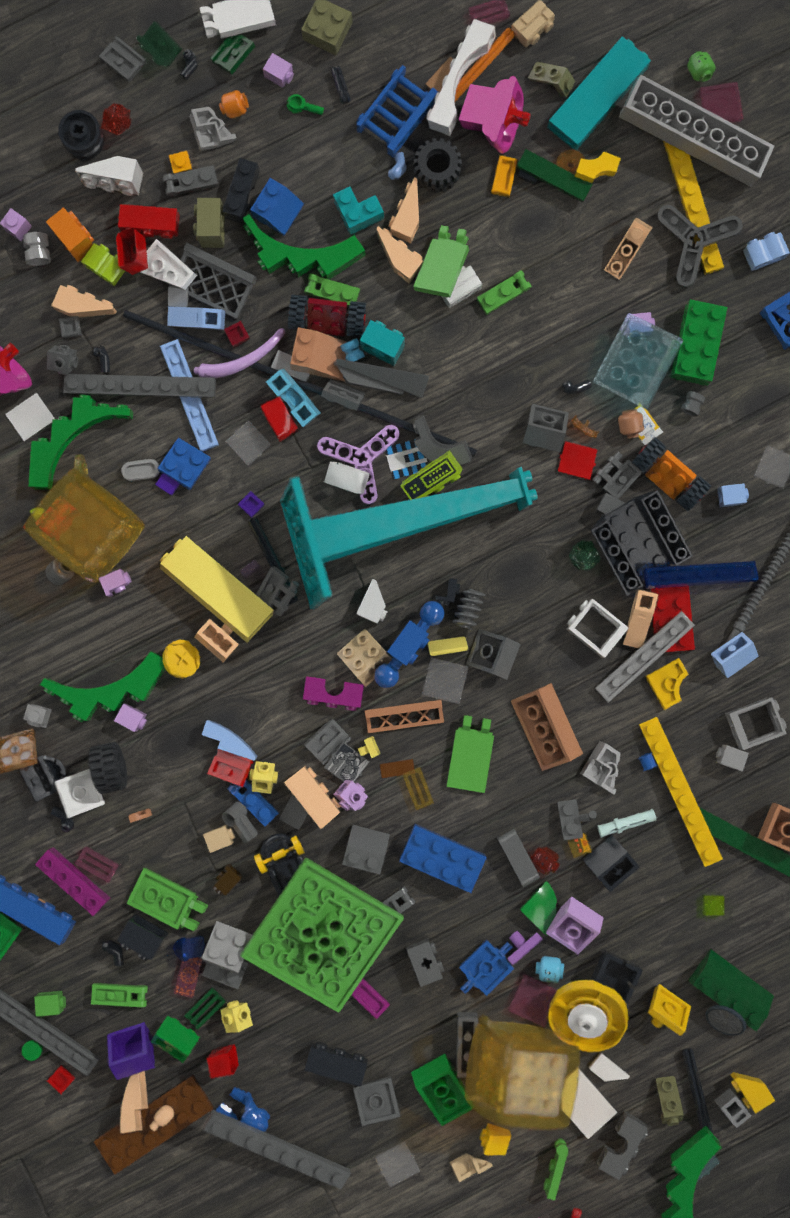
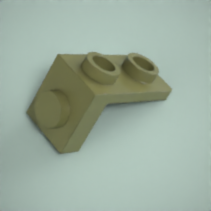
(553, 75)
(670, 1101)

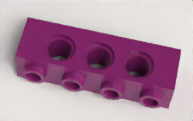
(72, 881)

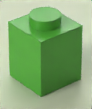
(49, 1003)

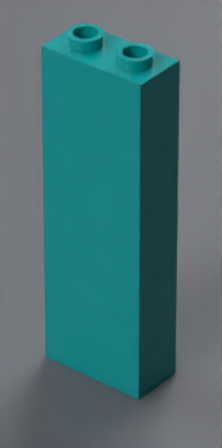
(599, 93)

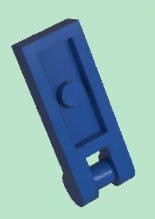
(254, 802)

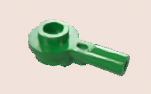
(297, 104)

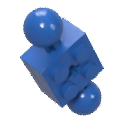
(407, 644)

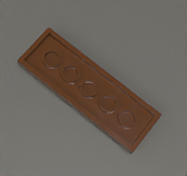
(125, 1148)

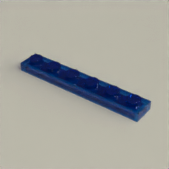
(700, 574)

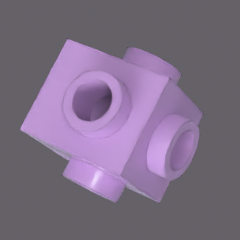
(351, 795)

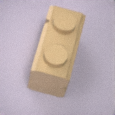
(533, 23)

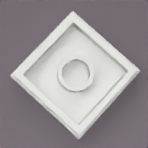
(78, 793)

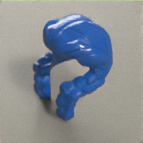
(252, 1116)

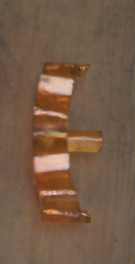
(584, 428)

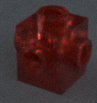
(116, 119)

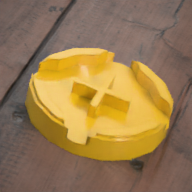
(181, 659)

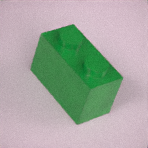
(175, 1039)

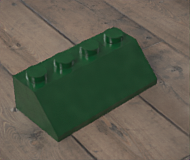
(732, 989)

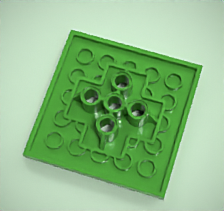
(315, 901)

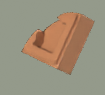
(140, 815)

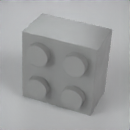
(226, 947)

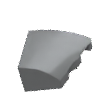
(209, 129)
(602, 767)

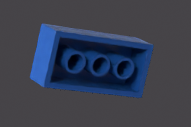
(443, 858)

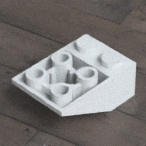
(112, 174)

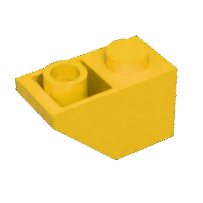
(754, 1091)
(495, 1140)

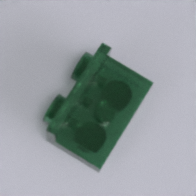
(159, 45)

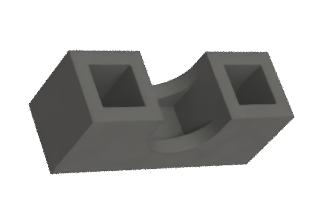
(616, 1161)

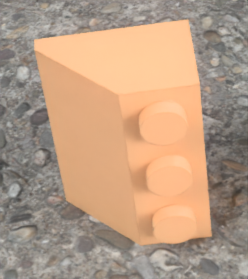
(313, 796)

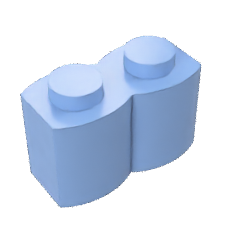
(766, 251)

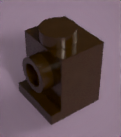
(227, 880)

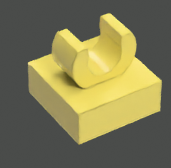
(370, 747)

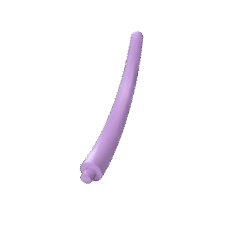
(237, 365)

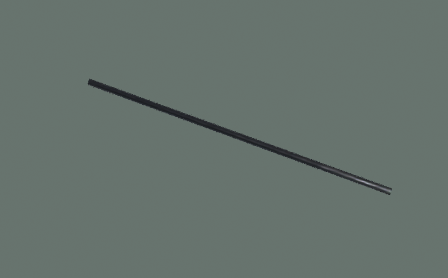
(270, 371)

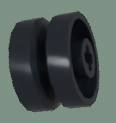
(81, 134)

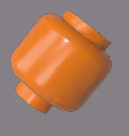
(234, 104)

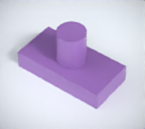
(522, 945)

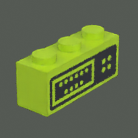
(432, 477)

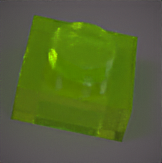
(713, 905)

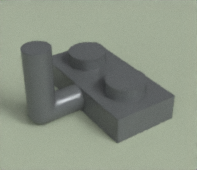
(571, 820)

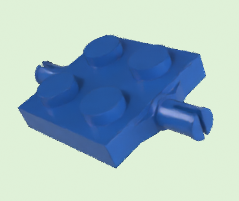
(486, 967)

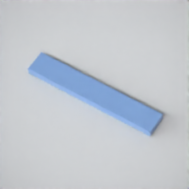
(193, 406)

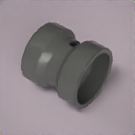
(693, 403)

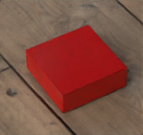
(61, 1079)

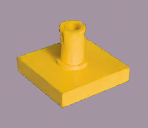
(669, 1010)

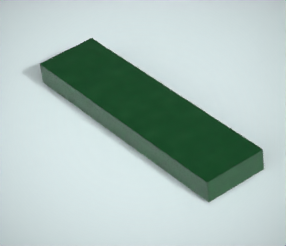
(554, 175)

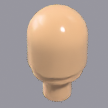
(162, 1117)

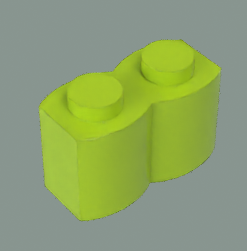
(103, 263)

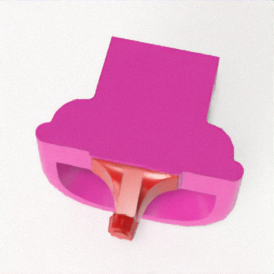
(495, 112)
(12, 375)

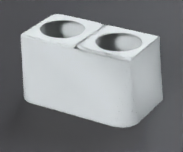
(346, 477)

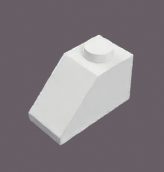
(373, 604)

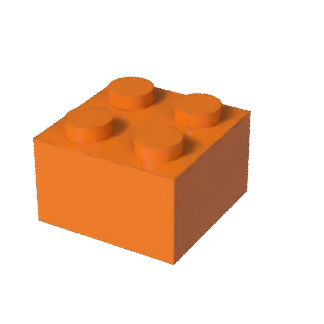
(71, 233)

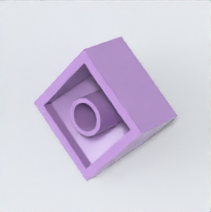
(575, 925)

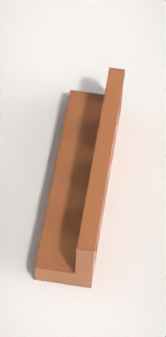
(379, 712)

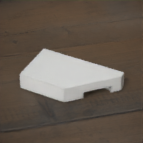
(607, 1069)

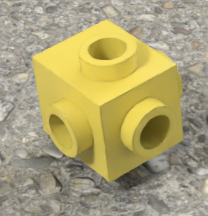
(263, 777)
(236, 1017)

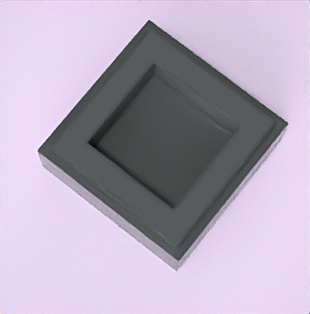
(70, 327)

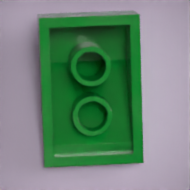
(441, 1089)

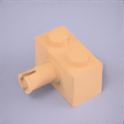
(217, 639)

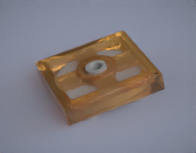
(17, 750)

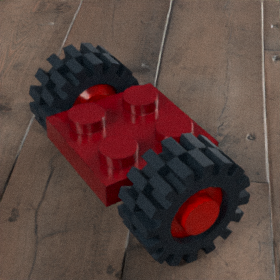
(327, 316)

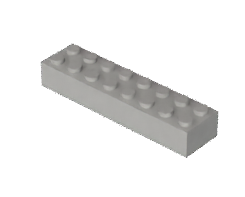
(696, 131)

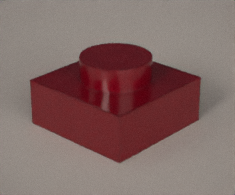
(237, 334)

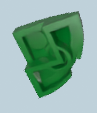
(541, 907)

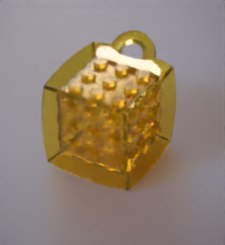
(84, 524)
(522, 1075)

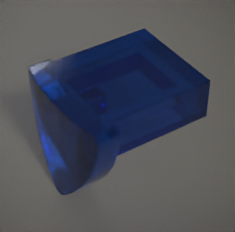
(189, 948)

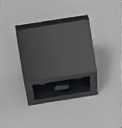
(611, 863)

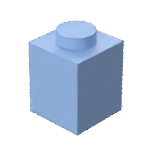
(732, 495)

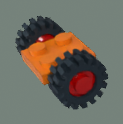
(671, 474)

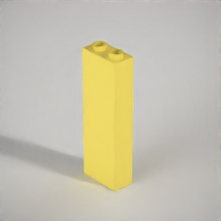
(216, 588)

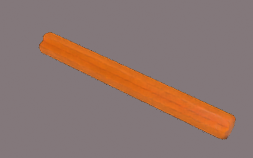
(484, 61)

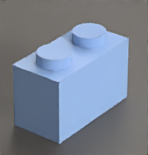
(734, 654)

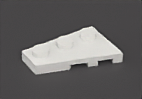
(167, 267)

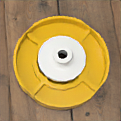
(589, 1015)

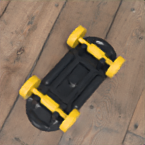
(280, 859)

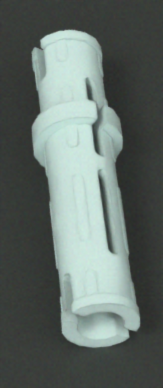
(619, 825)

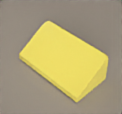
(447, 646)

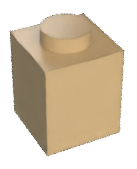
(219, 838)

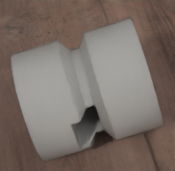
(36, 248)

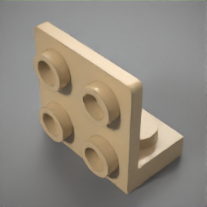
(364, 656)

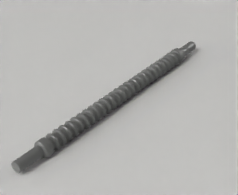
(740, 625)

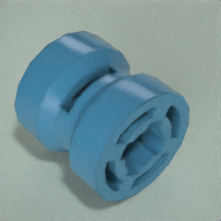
(352, 350)

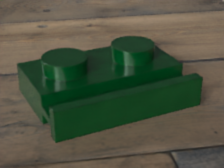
(232, 52)

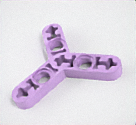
(369, 454)

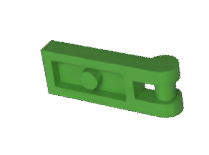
(331, 290)
(503, 293)
(118, 995)
(556, 1167)

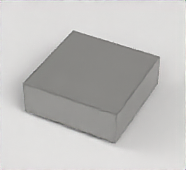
(177, 297)

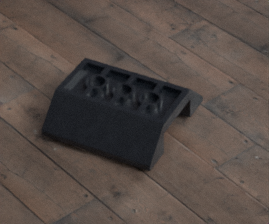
(639, 537)

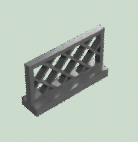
(223, 267)

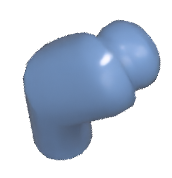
(400, 167)

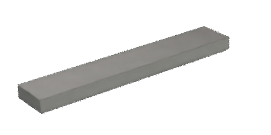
(645, 656)

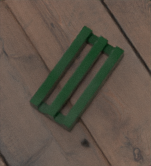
(193, 1020)

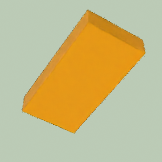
(504, 176)

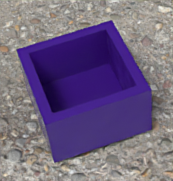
(130, 1051)

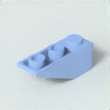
(196, 317)

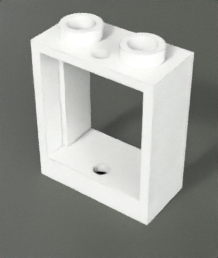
(611, 641)

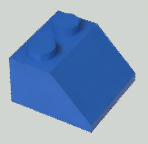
(276, 207)

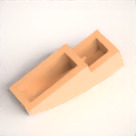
(133, 1102)

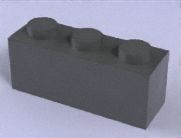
(465, 1031)

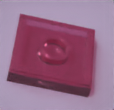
(723, 101)
(533, 1000)

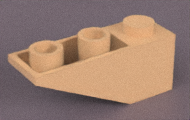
(407, 219)
(628, 248)
(403, 261)
(73, 303)
(640, 618)

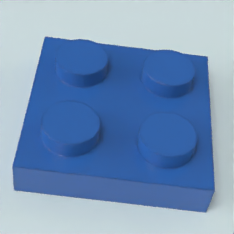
(184, 463)

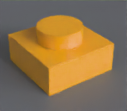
(180, 162)

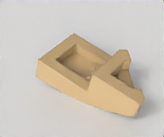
(468, 1165)

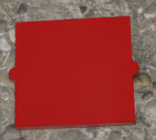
(577, 460)

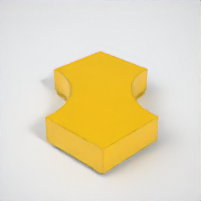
(603, 165)

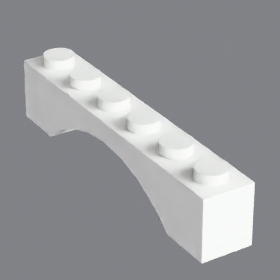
(476, 44)

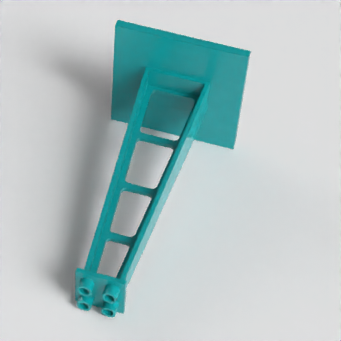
(356, 531)

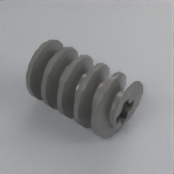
(468, 608)

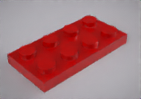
(669, 603)

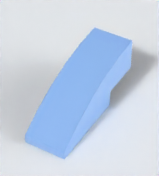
(228, 740)

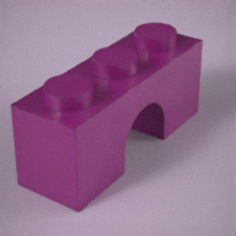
(316, 692)

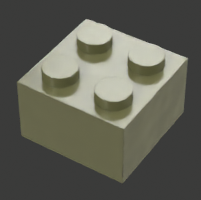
(327, 26)
(210, 222)

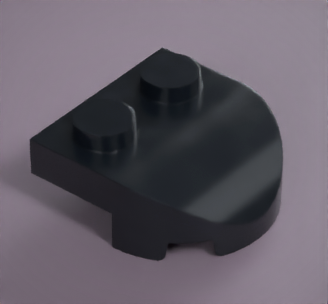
(41, 776)

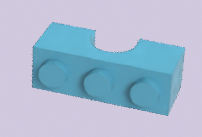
(292, 394)

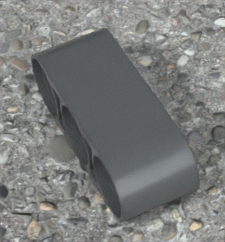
(518, 857)

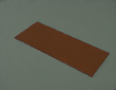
(396, 768)

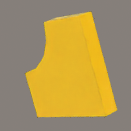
(667, 681)

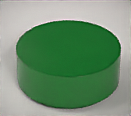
(32, 1050)

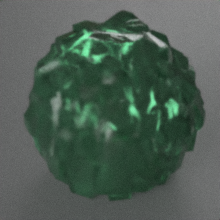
(584, 555)

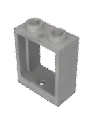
(738, 731)

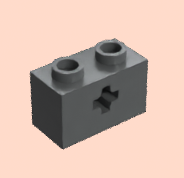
(425, 973)

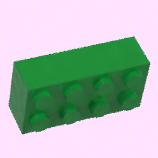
(702, 336)

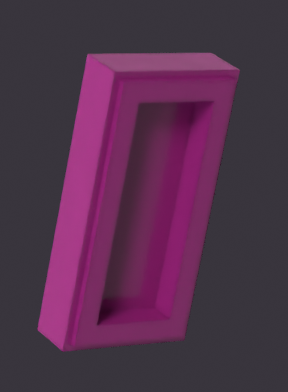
(370, 999)

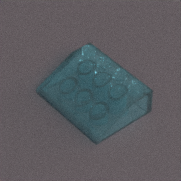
(638, 361)

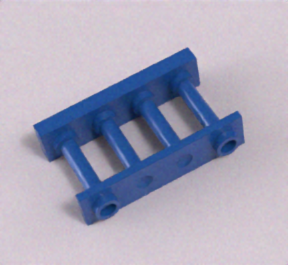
(405, 128)

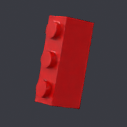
(149, 220)

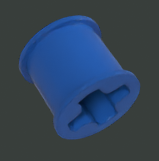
(647, 761)

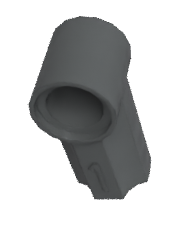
(236, 818)

